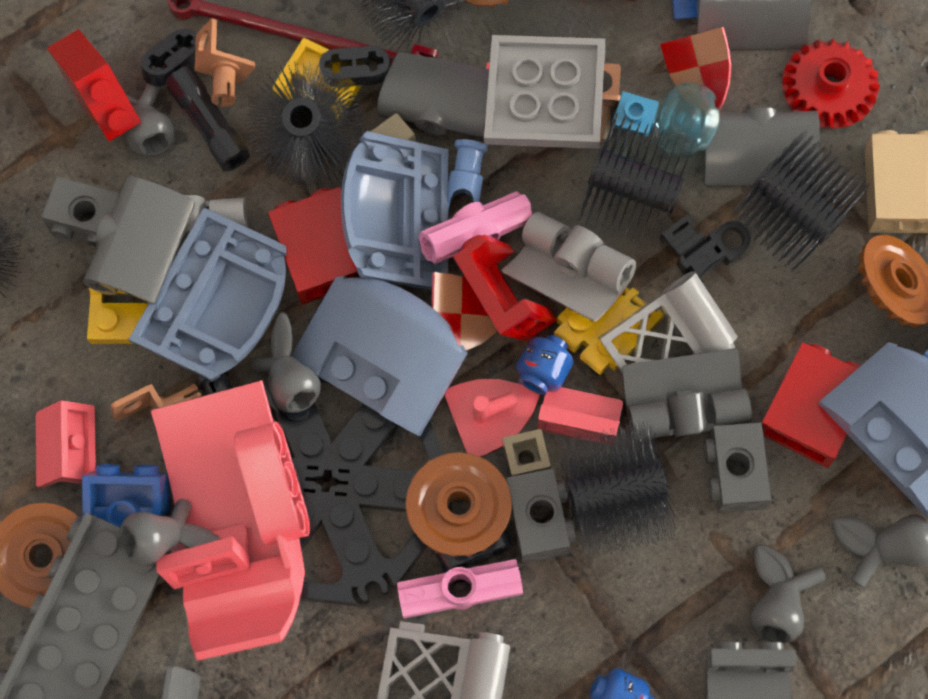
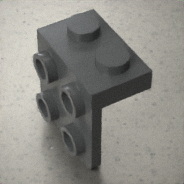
(749, 672)

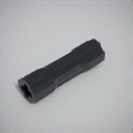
(219, 135)

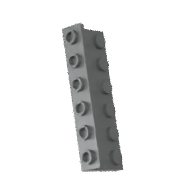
(81, 619)

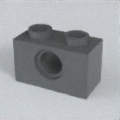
(68, 204)
(745, 445)
(536, 539)

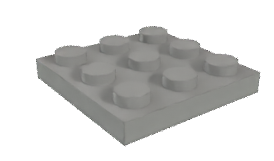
(545, 91)

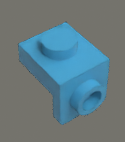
(639, 110)

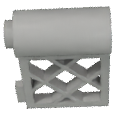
(689, 310)
(478, 671)

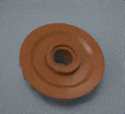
(896, 279)
(461, 478)
(20, 538)

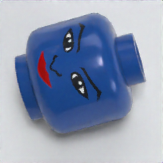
(544, 364)
(619, 685)

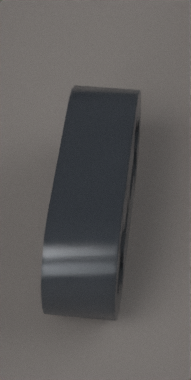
(167, 54)
(355, 65)
(502, 545)

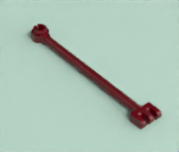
(275, 27)

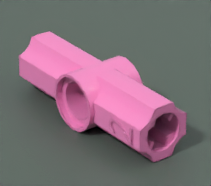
(474, 219)
(487, 583)

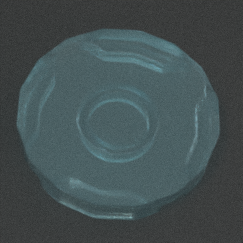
(690, 114)

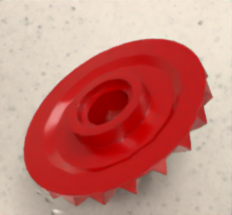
(839, 102)

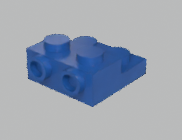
(117, 494)

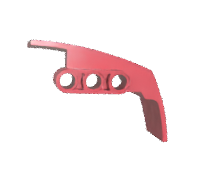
(236, 471)

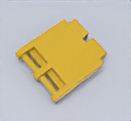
(580, 331)

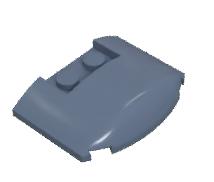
(387, 199)
(215, 297)
(382, 349)
(887, 416)

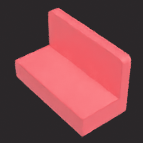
(579, 414)
(64, 443)
(206, 561)

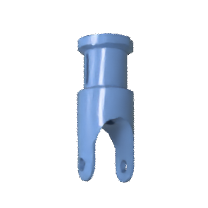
(466, 174)

